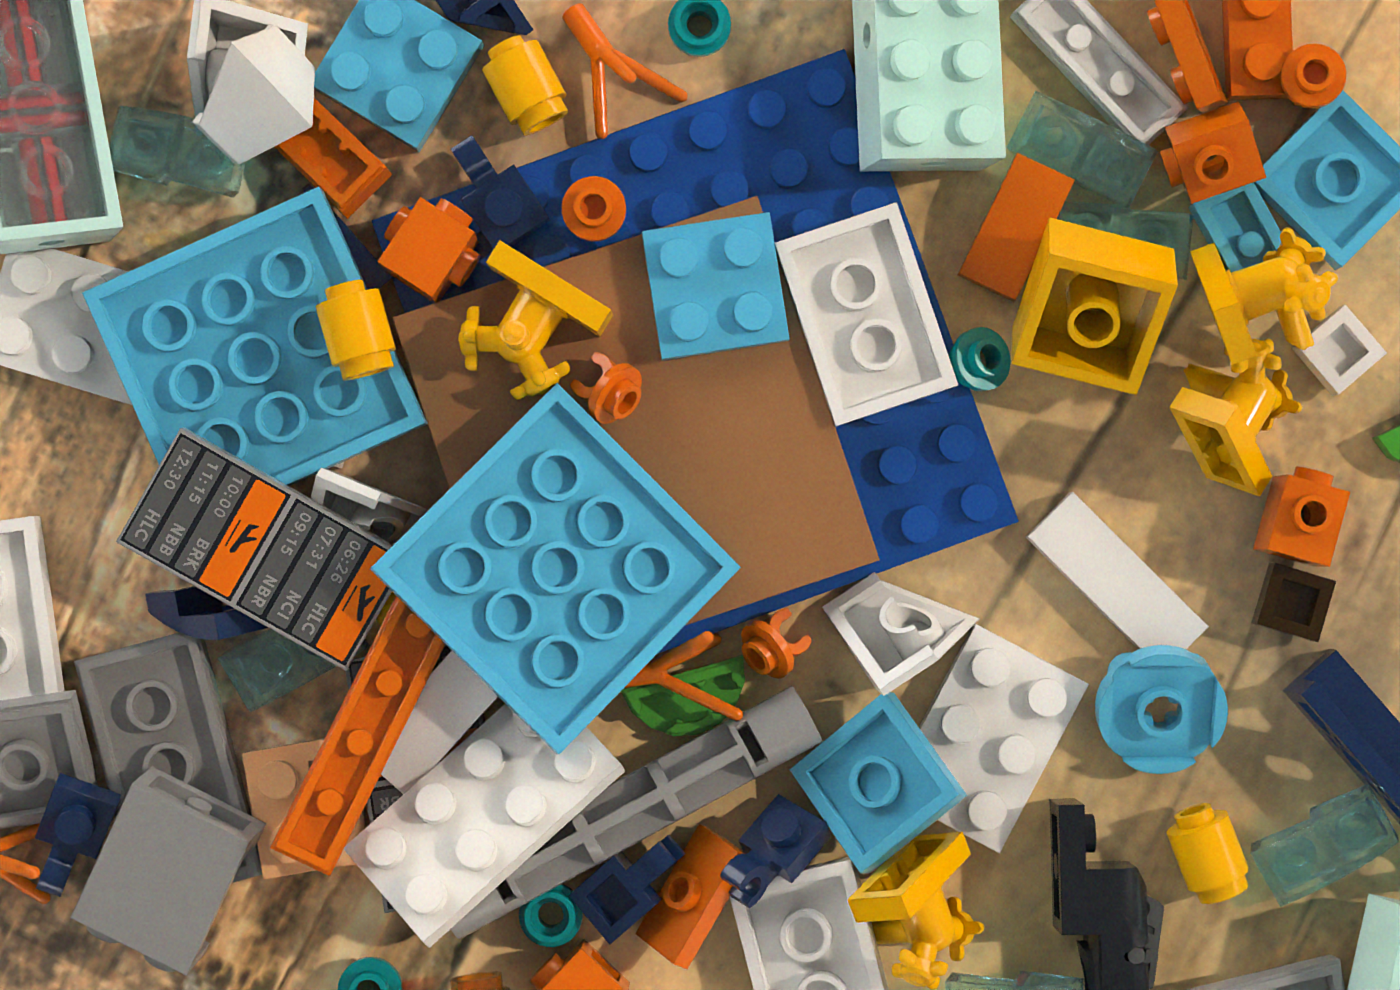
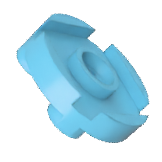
(1152, 673)

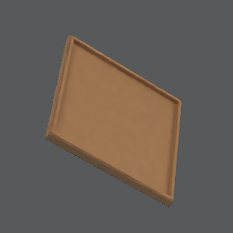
(724, 433)

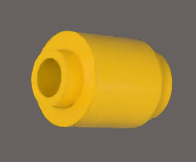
(525, 84)
(356, 330)
(1208, 853)

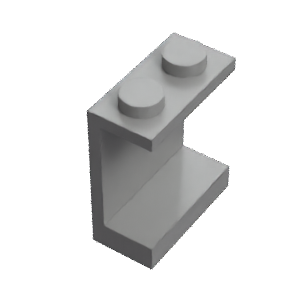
(165, 870)

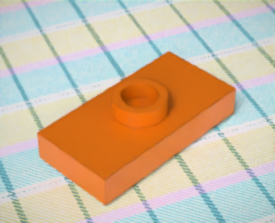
(335, 162)
(690, 898)

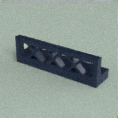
(1352, 723)

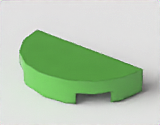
(680, 716)

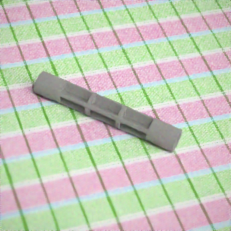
(655, 799)

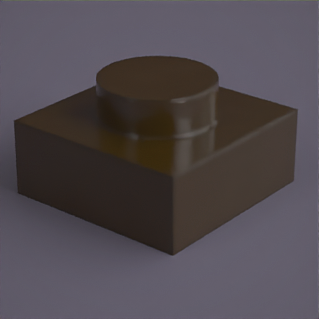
(1293, 602)

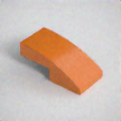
(1014, 227)

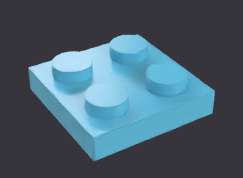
(397, 67)
(1335, 179)
(715, 286)
(877, 782)

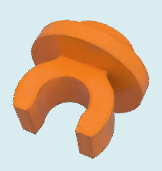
(1313, 76)
(593, 208)
(614, 393)
(767, 649)

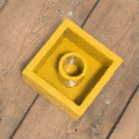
(1093, 306)

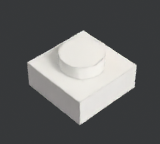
(1340, 350)

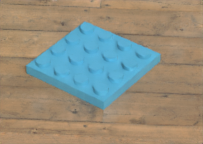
(236, 350)
(556, 568)

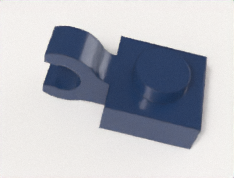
(502, 201)
(74, 824)
(776, 843)
(622, 891)

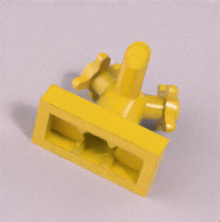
(1278, 283)
(530, 321)
(1226, 413)
(909, 906)

